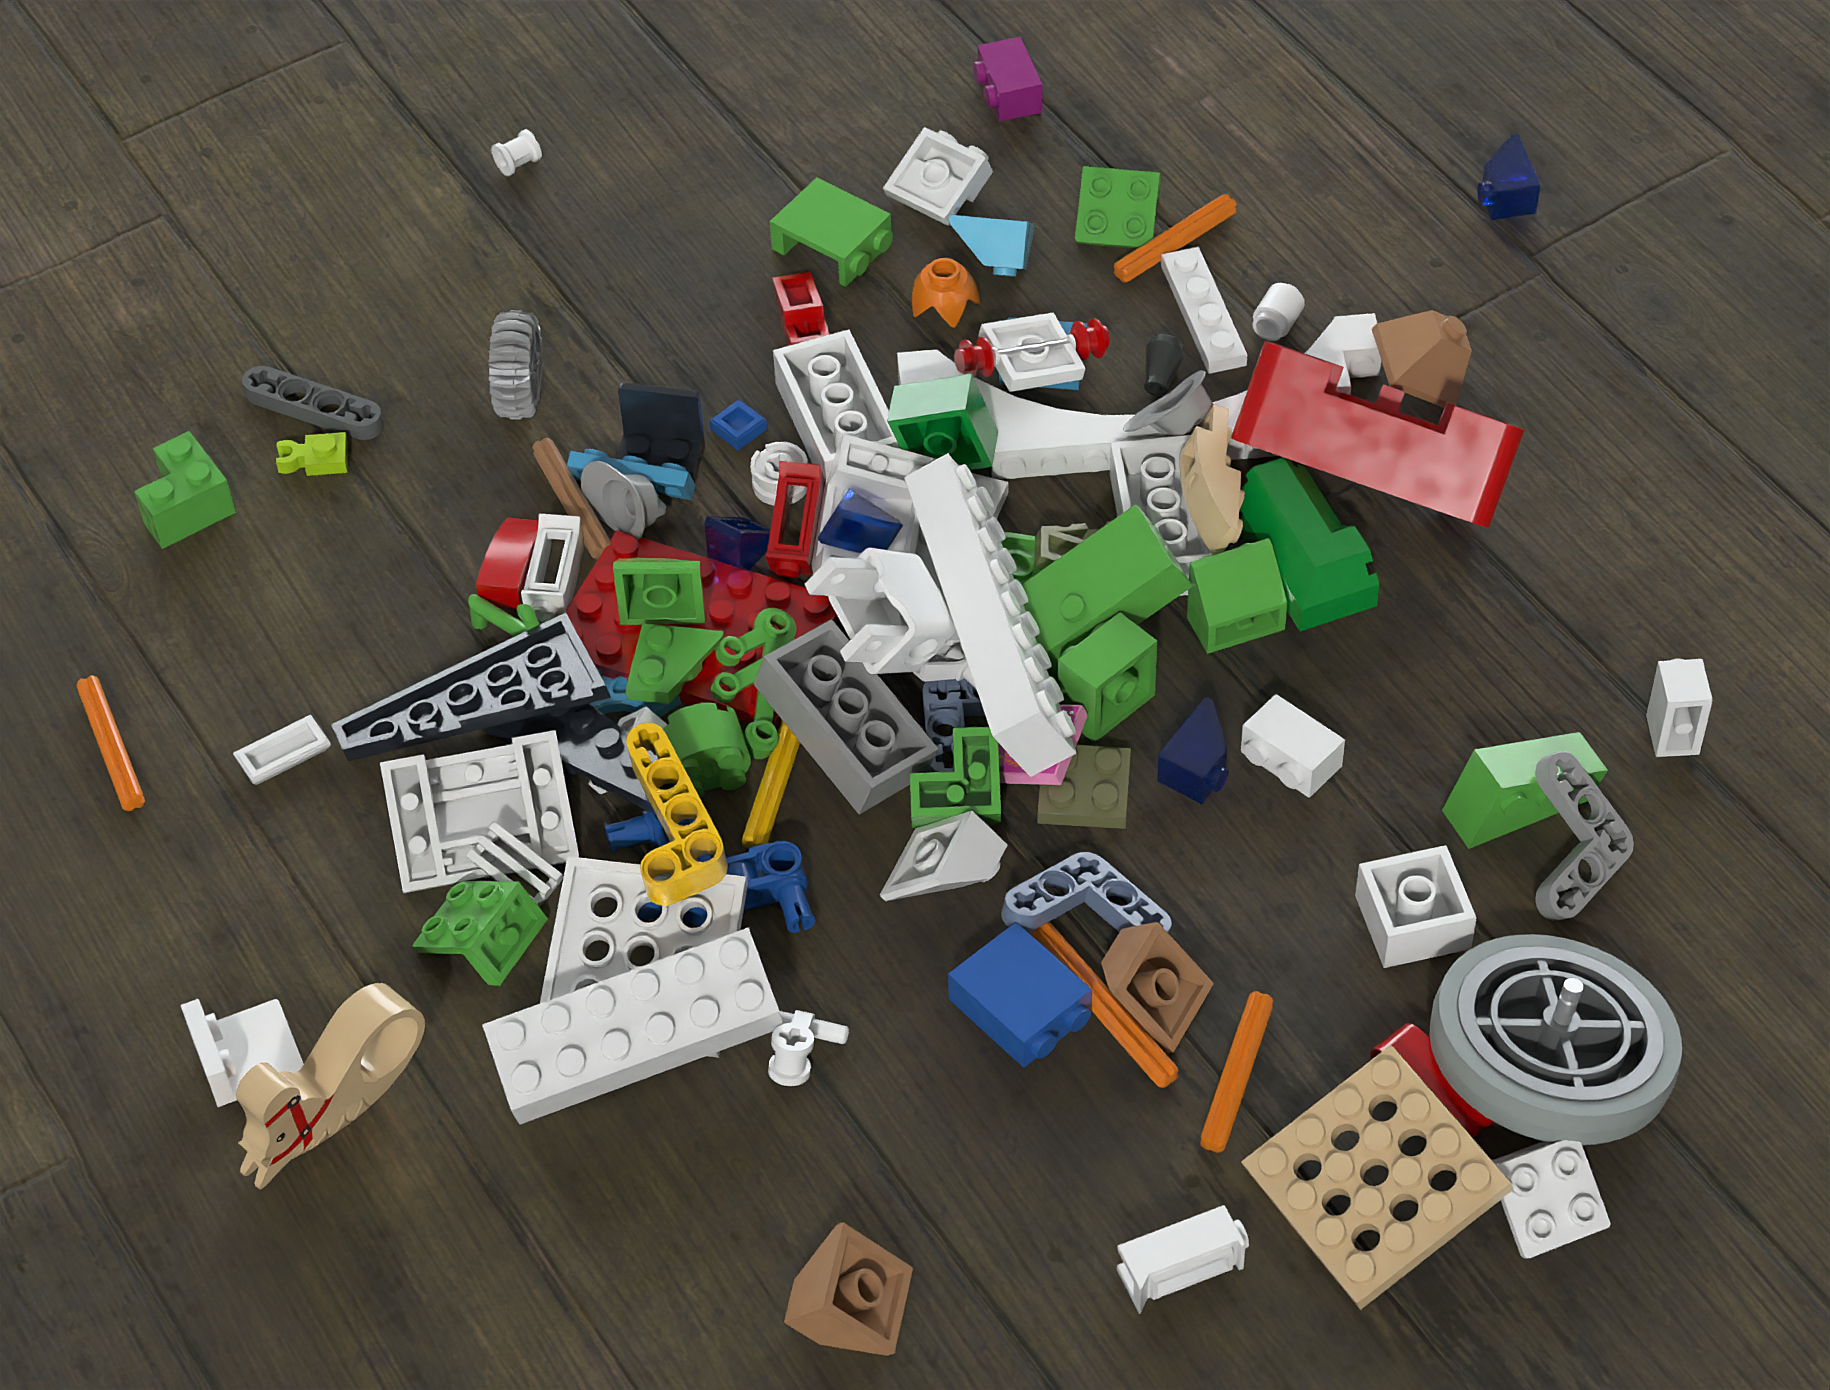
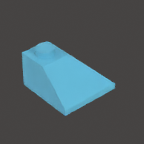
(996, 241)

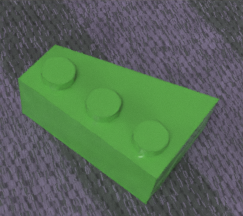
(1501, 788)

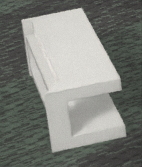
(553, 599)
(1182, 1255)

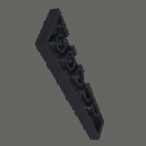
(589, 746)

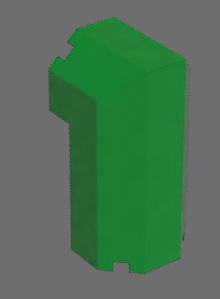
(1315, 554)

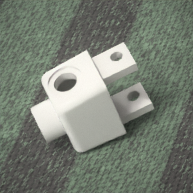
(886, 608)

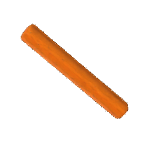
(1175, 238)
(110, 743)
(1236, 1072)

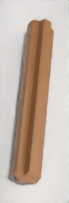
(571, 495)

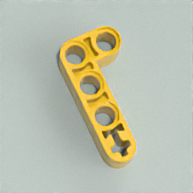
(671, 807)

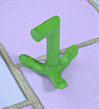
(484, 611)

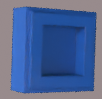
(738, 425)

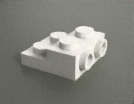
(938, 175)

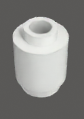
(1277, 311)

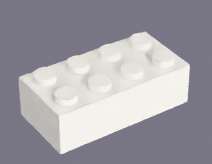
(830, 395)
(1149, 476)

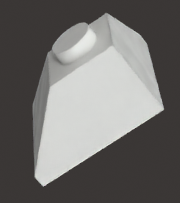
(946, 857)

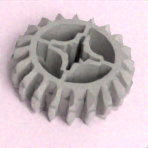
(515, 364)

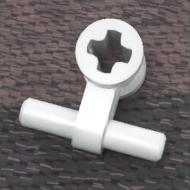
(795, 1040)

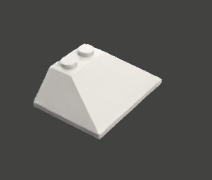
(878, 476)
(450, 801)

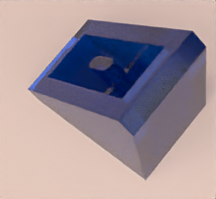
(859, 525)
(735, 540)

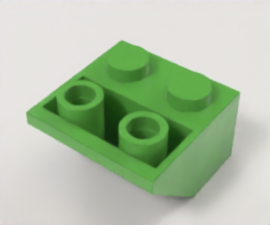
(1236, 596)

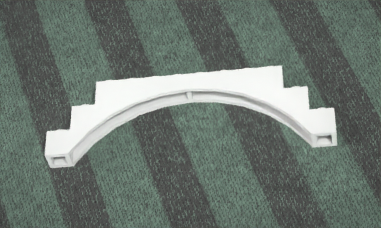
(1059, 441)

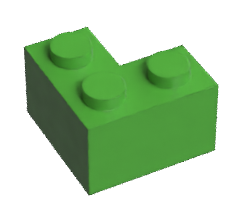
(187, 494)
(969, 788)

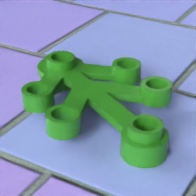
(771, 640)

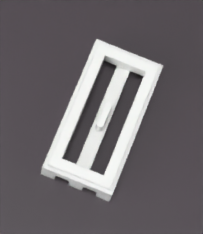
(486, 843)

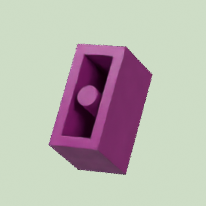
(1008, 79)

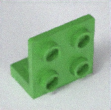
(1117, 207)
(486, 924)

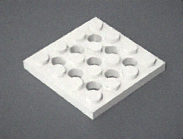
(577, 926)

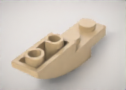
(1210, 484)

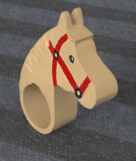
(342, 1077)

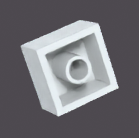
(1415, 906)

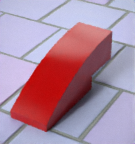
(799, 308)
(507, 563)

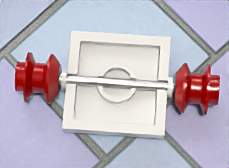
(1032, 351)

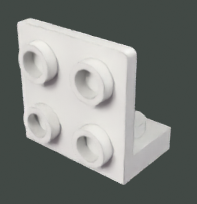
(239, 1042)
(1551, 1196)

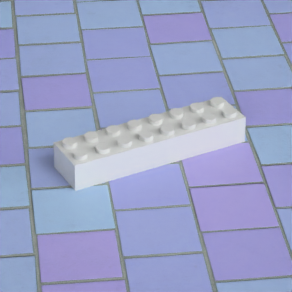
(991, 615)

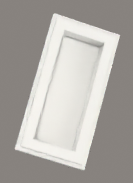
(282, 750)

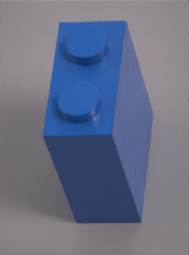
(1020, 995)

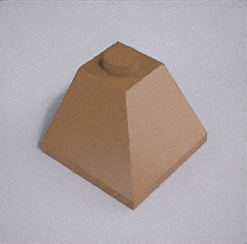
(1424, 355)
(1155, 981)
(850, 1294)

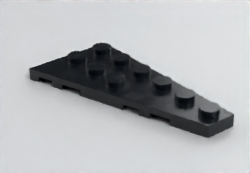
(507, 683)

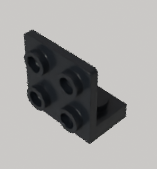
(661, 426)

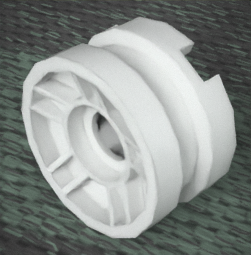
(766, 470)

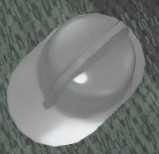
(1176, 412)
(621, 500)

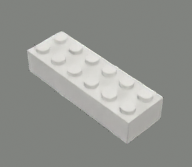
(632, 1026)

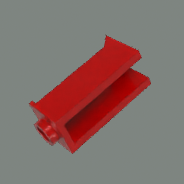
(790, 559)

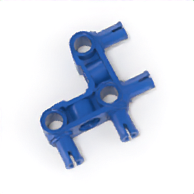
(757, 865)

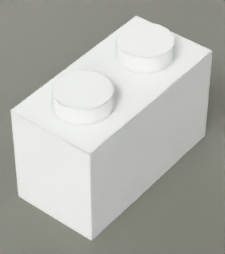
(1679, 707)
(1292, 746)

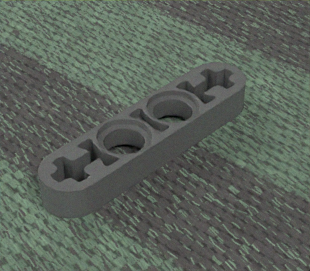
(308, 408)

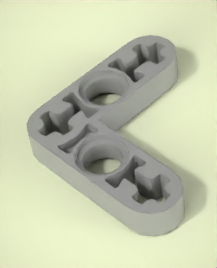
(1592, 845)

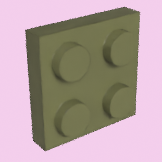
(1091, 791)

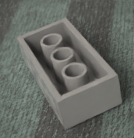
(844, 717)

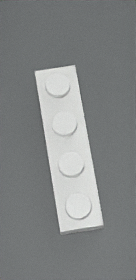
(1203, 310)

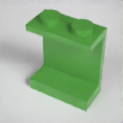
(835, 226)

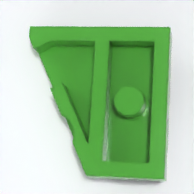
(667, 660)

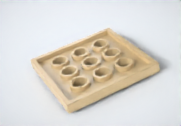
(1371, 1208)

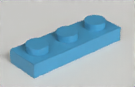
(667, 480)

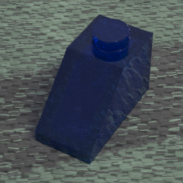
(1509, 182)
(1195, 755)

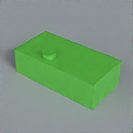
(1111, 572)

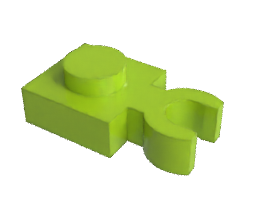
(318, 455)

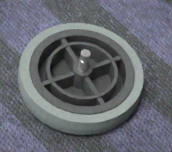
(1555, 1039)

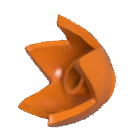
(946, 288)

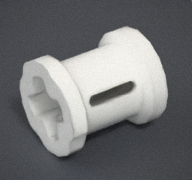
(516, 152)

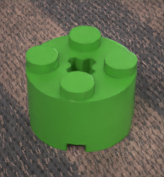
(709, 746)

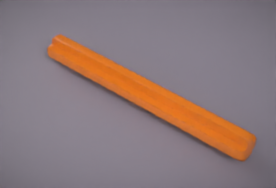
(1111, 1011)

